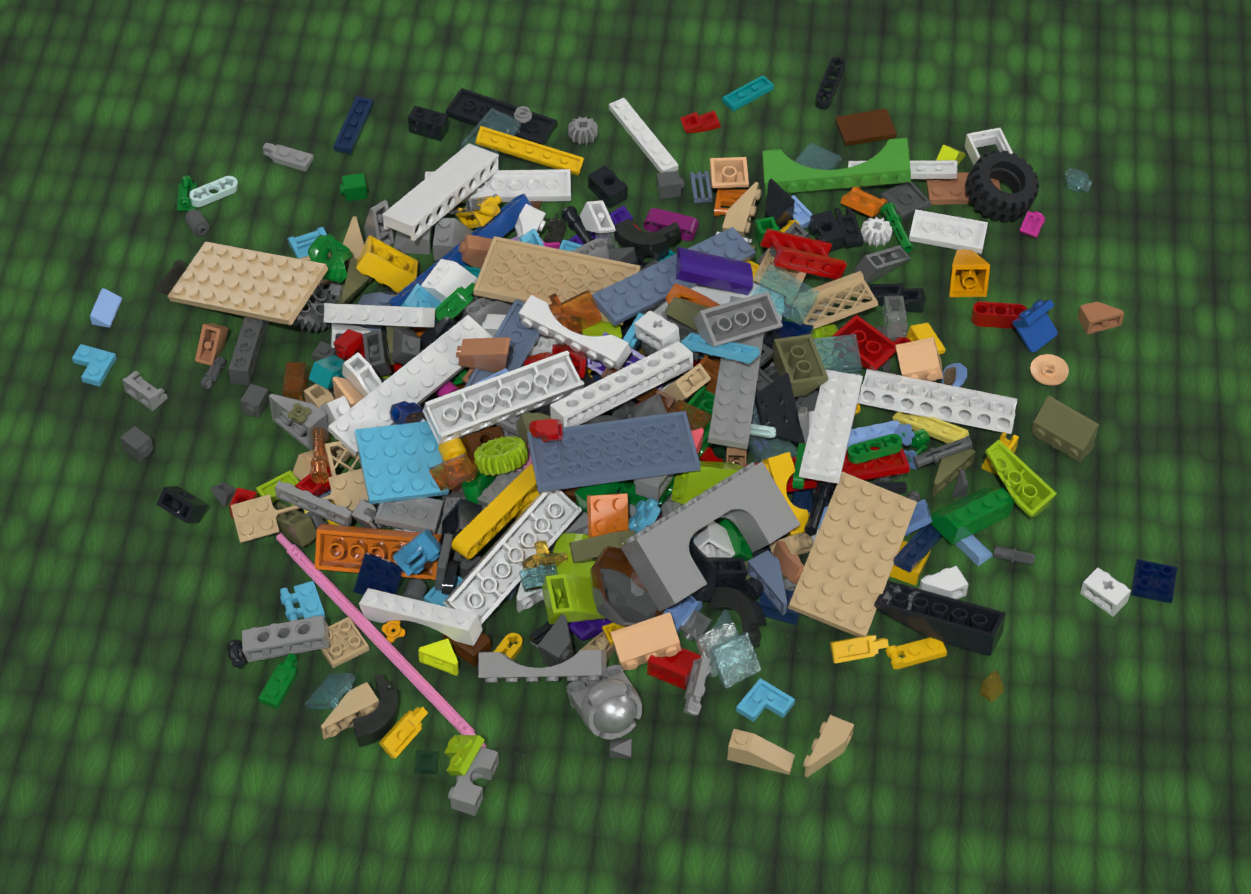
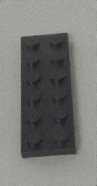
(472, 107)

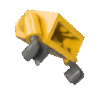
(478, 211)

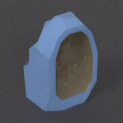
(954, 375)

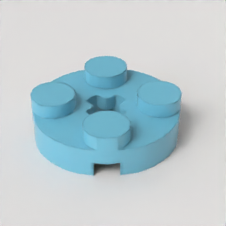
(645, 514)

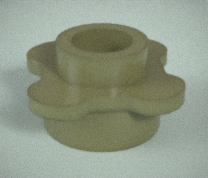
(299, 413)

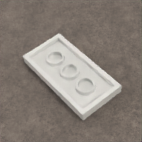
(948, 231)

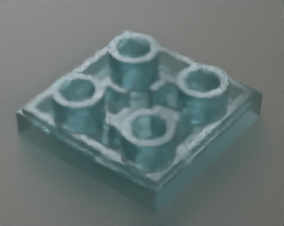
(818, 158)
(735, 659)
(330, 691)

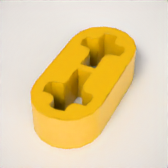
(514, 650)

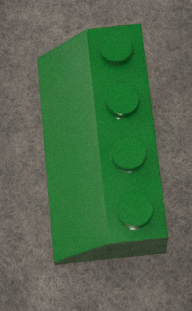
(972, 513)

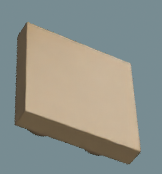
(344, 643)

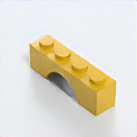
(780, 469)

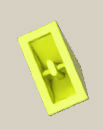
(950, 153)
(440, 656)

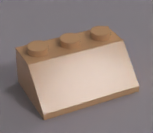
(646, 638)

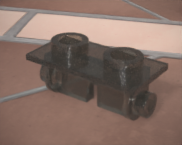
(555, 226)
(172, 277)

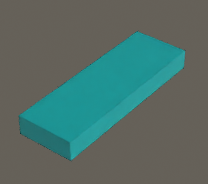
(747, 93)

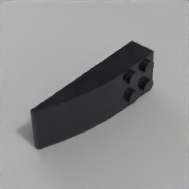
(943, 617)

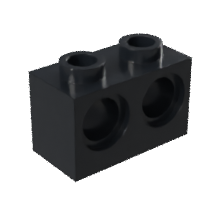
(428, 123)

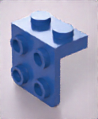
(1035, 325)

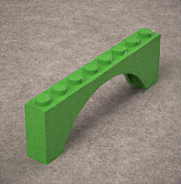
(886, 167)

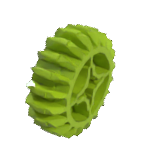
(501, 455)

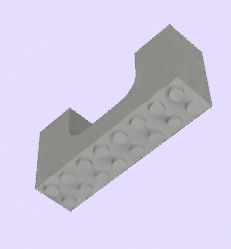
(662, 549)

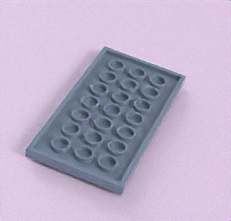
(614, 452)

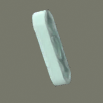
(224, 186)

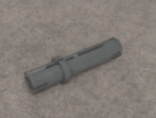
(949, 449)

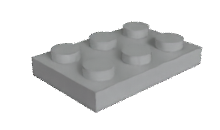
(410, 514)

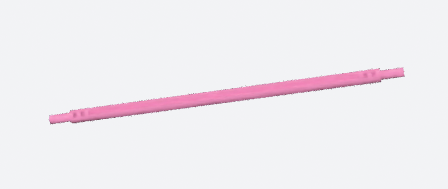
(377, 638)

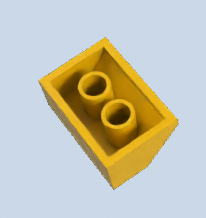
(386, 264)

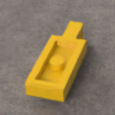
(856, 648)
(403, 732)

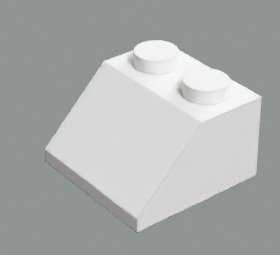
(447, 278)

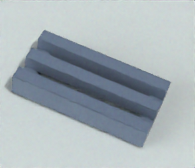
(699, 176)

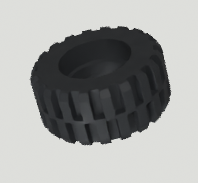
(1014, 173)

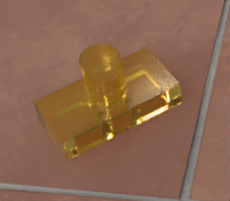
(544, 557)

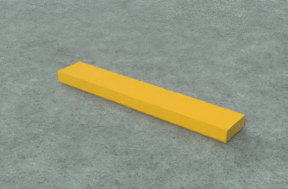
(528, 150)

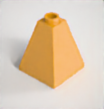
(969, 275)

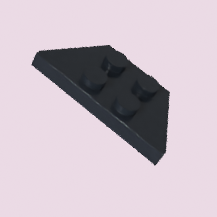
(778, 409)

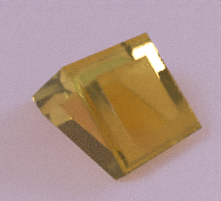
(992, 687)

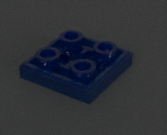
(378, 575)
(1154, 581)

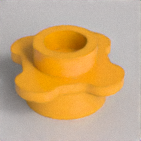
(387, 629)

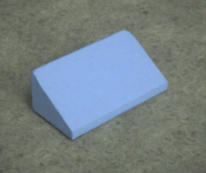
(105, 308)
(974, 550)

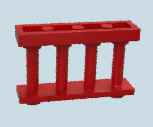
(803, 254)

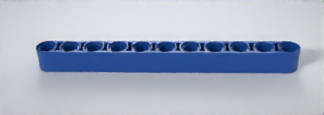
(497, 226)

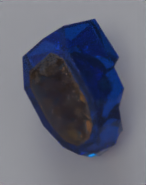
(406, 413)

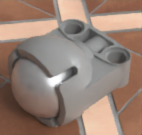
(606, 704)

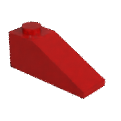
(577, 358)

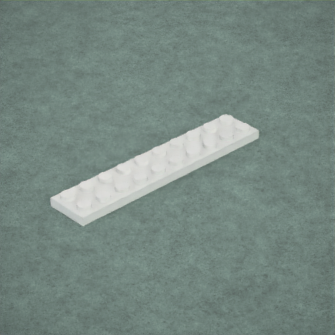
(410, 383)

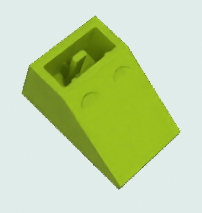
(569, 596)

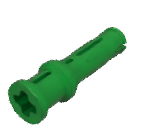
(895, 222)

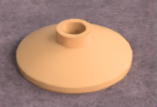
(1049, 369)

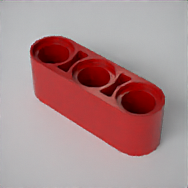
(996, 314)

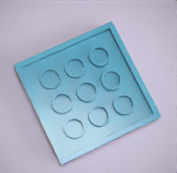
(398, 462)

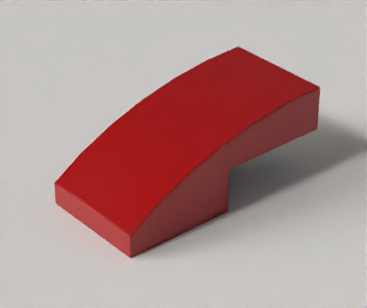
(693, 123)
(313, 487)

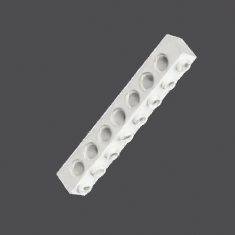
(622, 385)

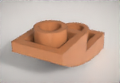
(789, 563)

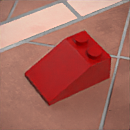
(872, 344)

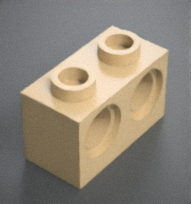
(688, 383)

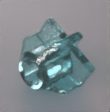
(1078, 180)

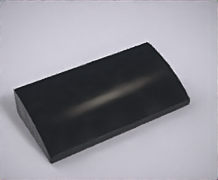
(708, 571)

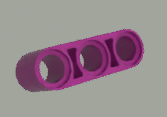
(658, 219)

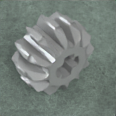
(582, 130)

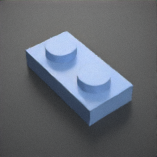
(801, 213)

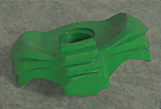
(319, 253)

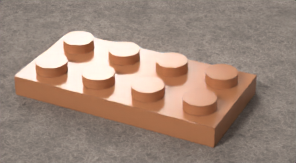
(950, 190)

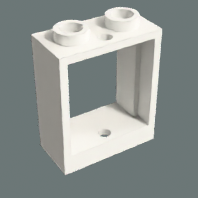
(991, 137)

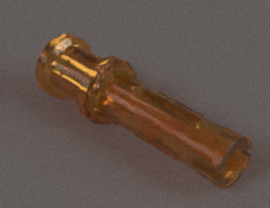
(319, 461)

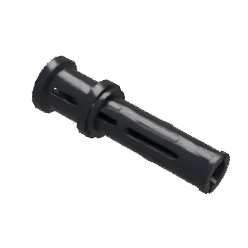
(575, 223)
(820, 501)

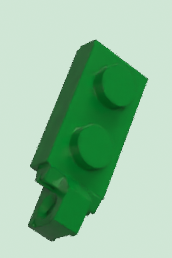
(455, 303)
(279, 682)

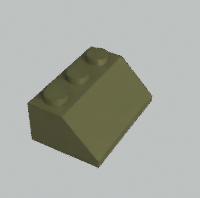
(802, 361)
(1065, 429)

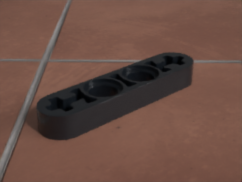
(831, 83)

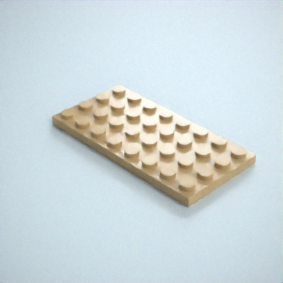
(526, 269)
(248, 283)
(852, 555)

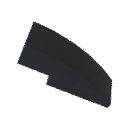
(913, 298)

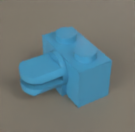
(418, 552)

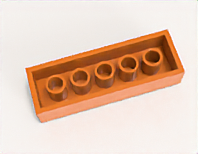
(345, 546)

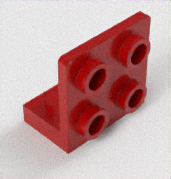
(673, 669)

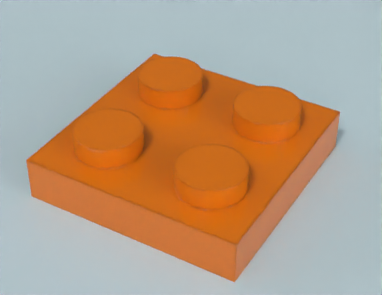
(607, 513)

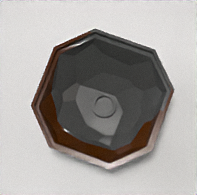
(619, 591)

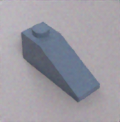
(768, 571)

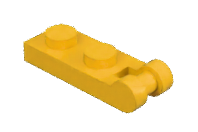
(916, 652)

